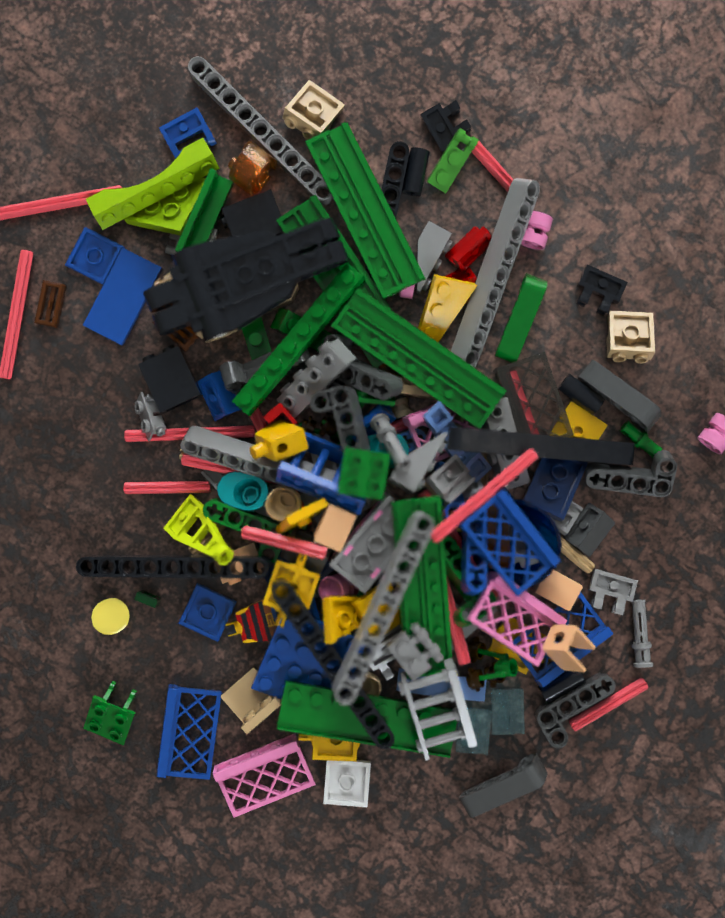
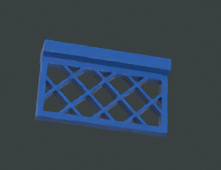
(520, 526)
(552, 670)
(169, 732)

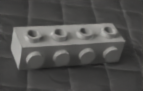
(317, 376)
(502, 420)

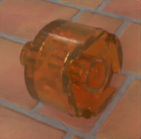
(251, 168)

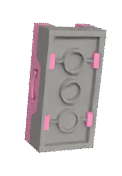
(367, 547)

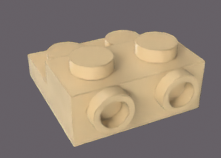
(312, 110)
(630, 336)

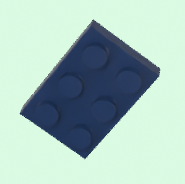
(555, 485)

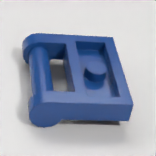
(185, 128)

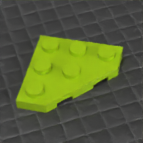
(169, 213)

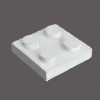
(347, 783)

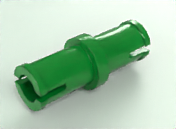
(640, 439)

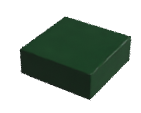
(148, 598)

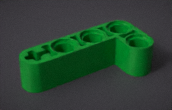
(521, 318)
(246, 518)
(455, 577)

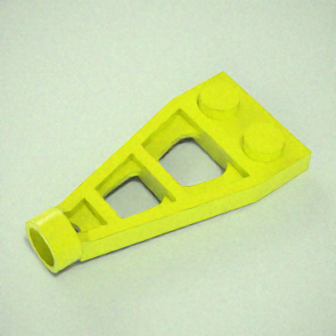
(184, 519)

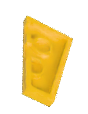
(443, 304)
(339, 617)

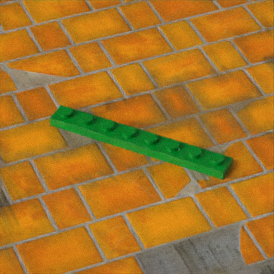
(298, 339)

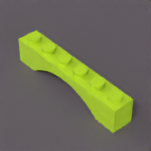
(117, 204)

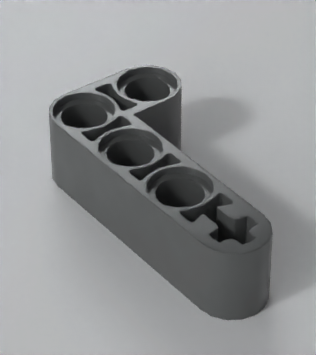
(237, 375)
(382, 384)
(621, 395)
(341, 410)
(630, 474)
(576, 706)
(505, 787)

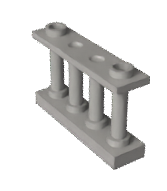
(453, 694)

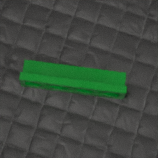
(206, 210)

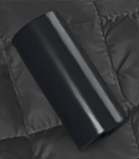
(415, 171)
(581, 394)
(562, 685)

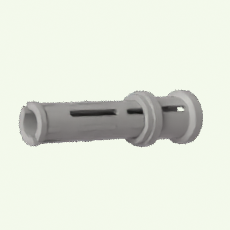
(387, 435)
(644, 645)

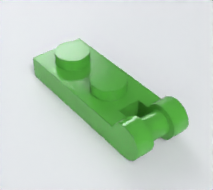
(452, 161)

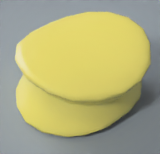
(110, 616)

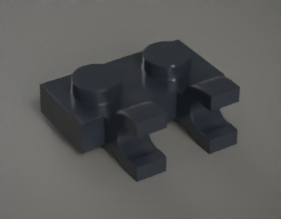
(439, 125)
(601, 284)

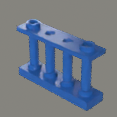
(311, 482)

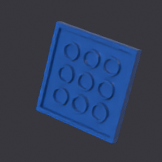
(292, 660)

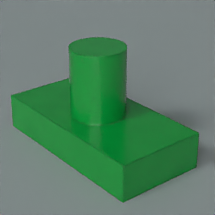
(256, 339)

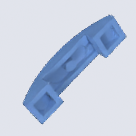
(439, 421)
(442, 687)

